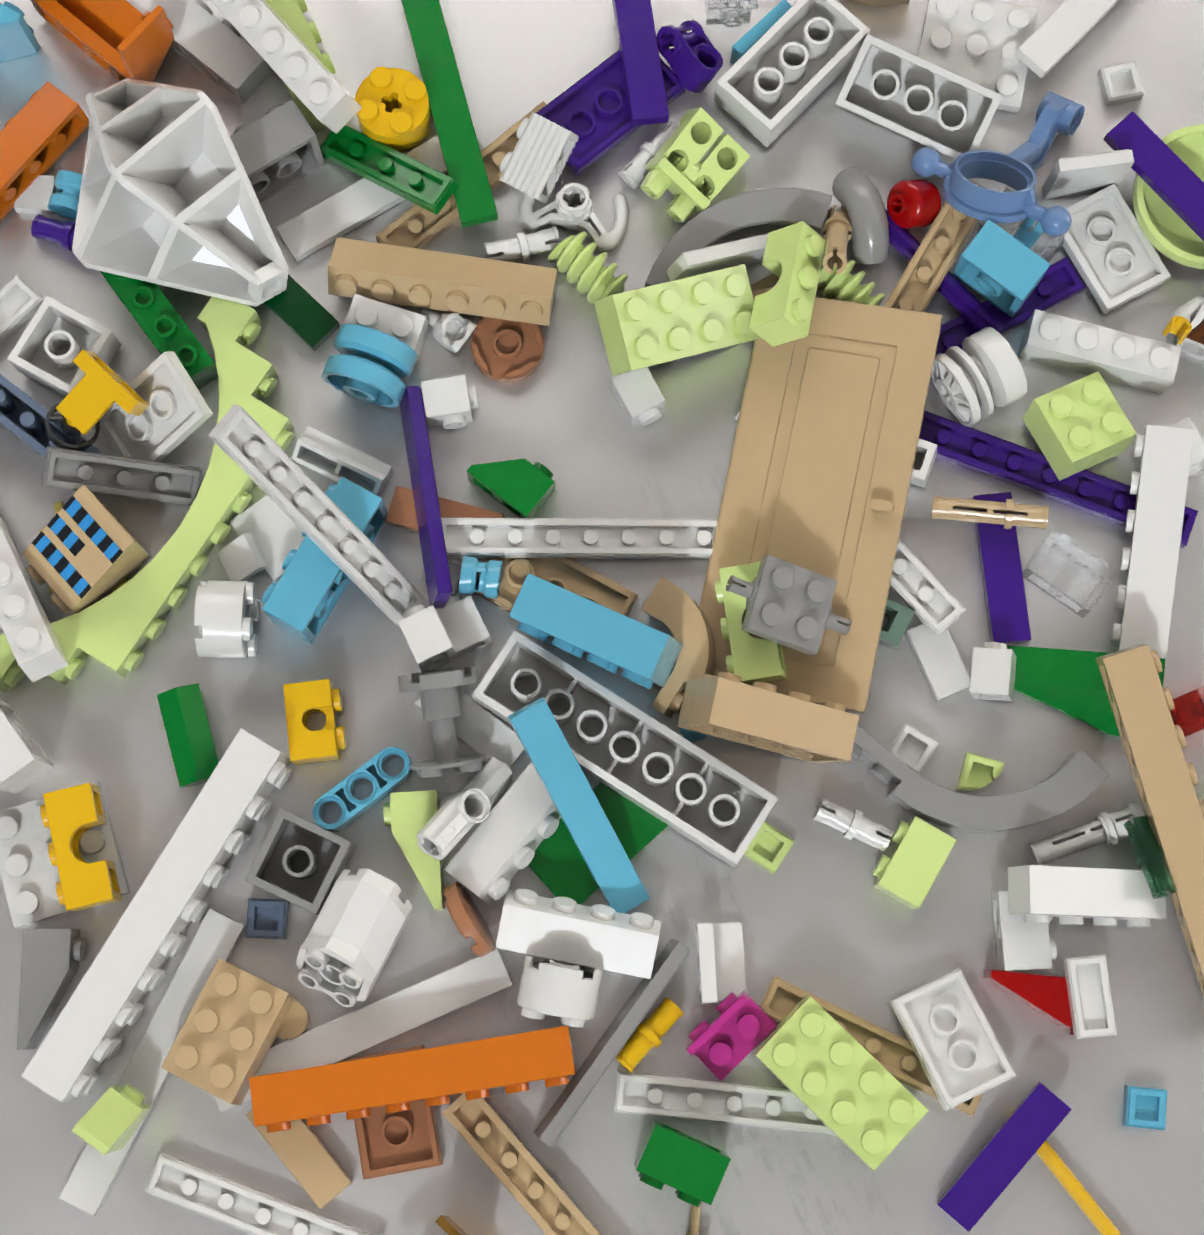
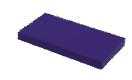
(599, 110)

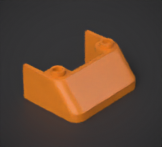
(113, 34)

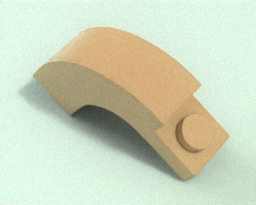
(693, 631)

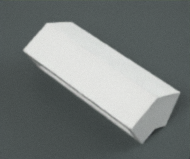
(338, 459)

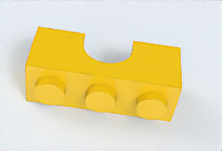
(69, 815)

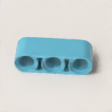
(344, 791)

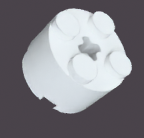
(226, 619)
(558, 991)

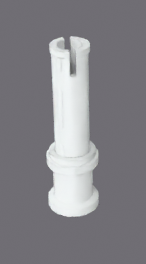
(1105, 829)

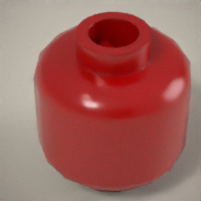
(913, 203)

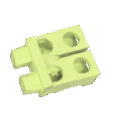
(693, 165)

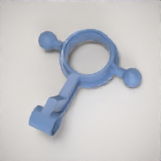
(1016, 170)

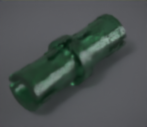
(1150, 857)

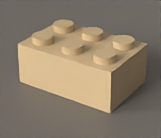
(228, 1032)

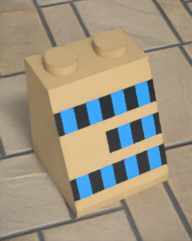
(83, 553)

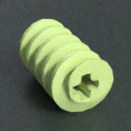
(586, 268)
(847, 286)

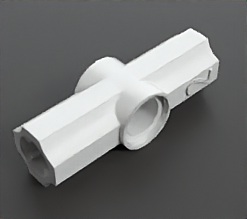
(452, 820)

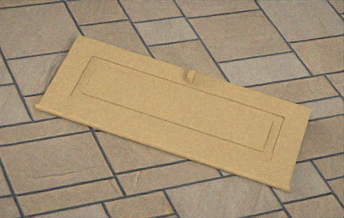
(827, 477)

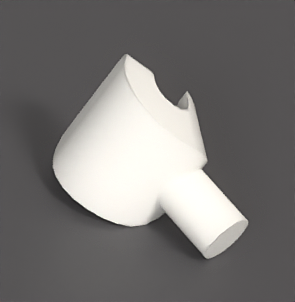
(449, 328)

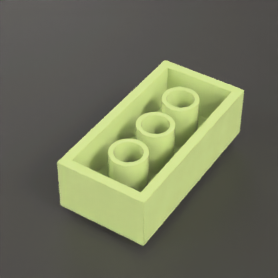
(676, 319)
(840, 1082)

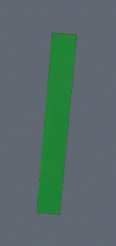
(450, 111)

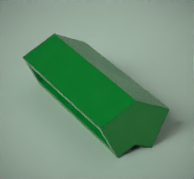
(188, 734)

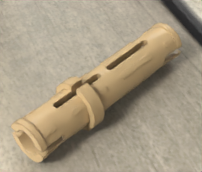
(837, 237)
(1034, 516)

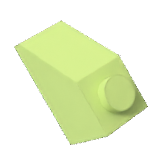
(113, 1118)

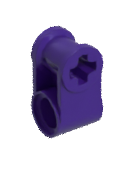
(693, 54)

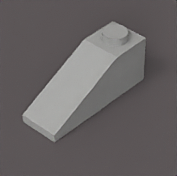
(47, 971)

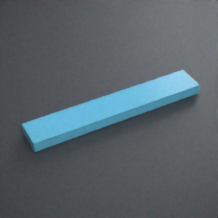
(578, 806)

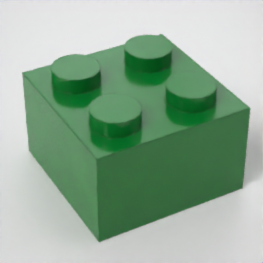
(682, 1163)

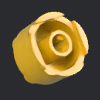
(406, 99)

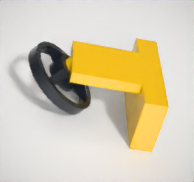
(90, 401)

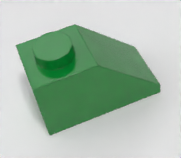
(515, 484)

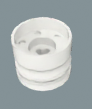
(978, 376)

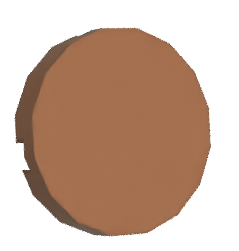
(507, 349)
(468, 918)

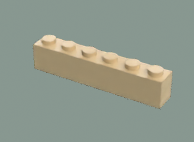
(442, 281)

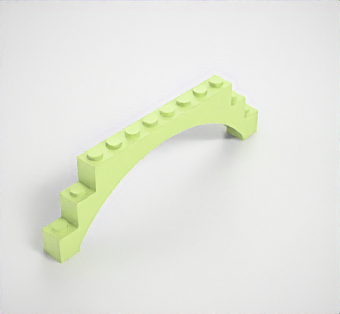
(127, 619)

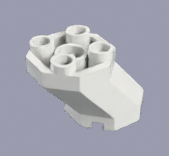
(353, 936)

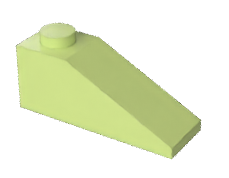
(407, 816)

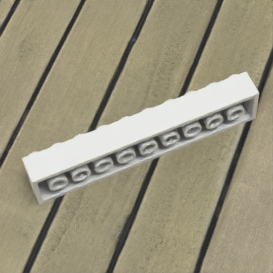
(157, 919)

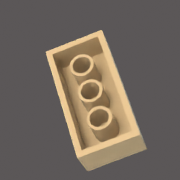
(768, 719)

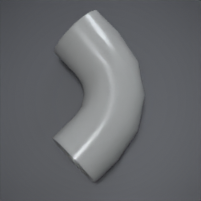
(865, 214)

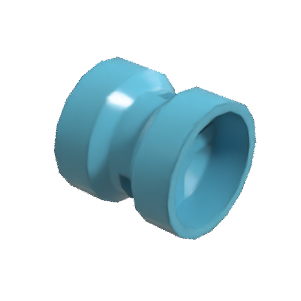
(67, 197)
(489, 577)

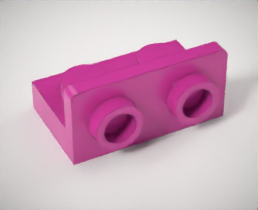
(731, 1034)

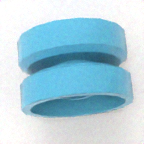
(369, 365)

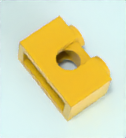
(301, 702)

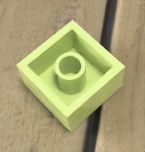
(1079, 425)

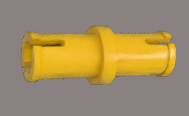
(649, 1034)

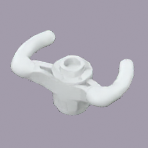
(574, 211)

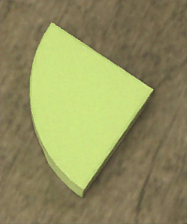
(977, 772)

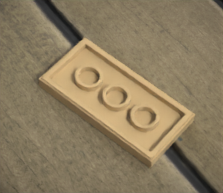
(565, 574)

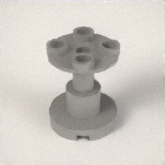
(440, 705)

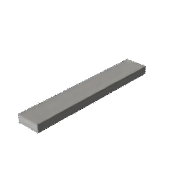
(611, 1043)

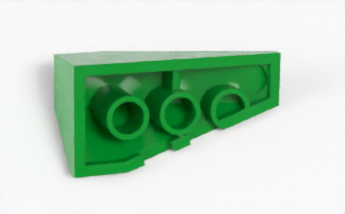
(1068, 683)

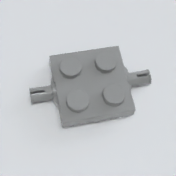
(789, 605)

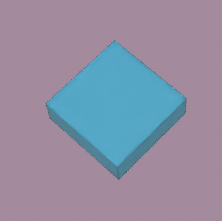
(1144, 1107)

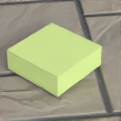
(769, 847)

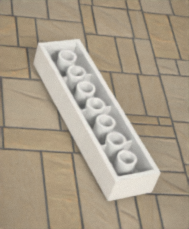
(631, 750)

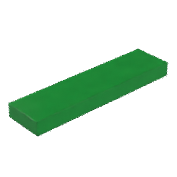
(389, 168)

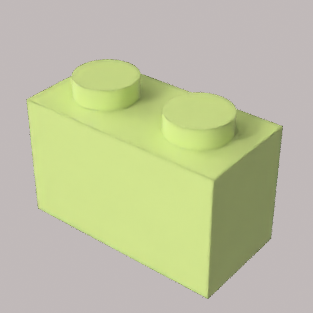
(913, 862)

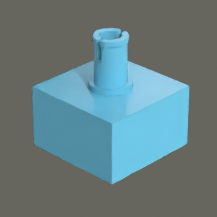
(1003, 265)

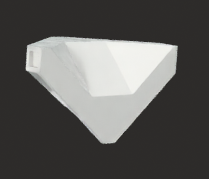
(172, 197)

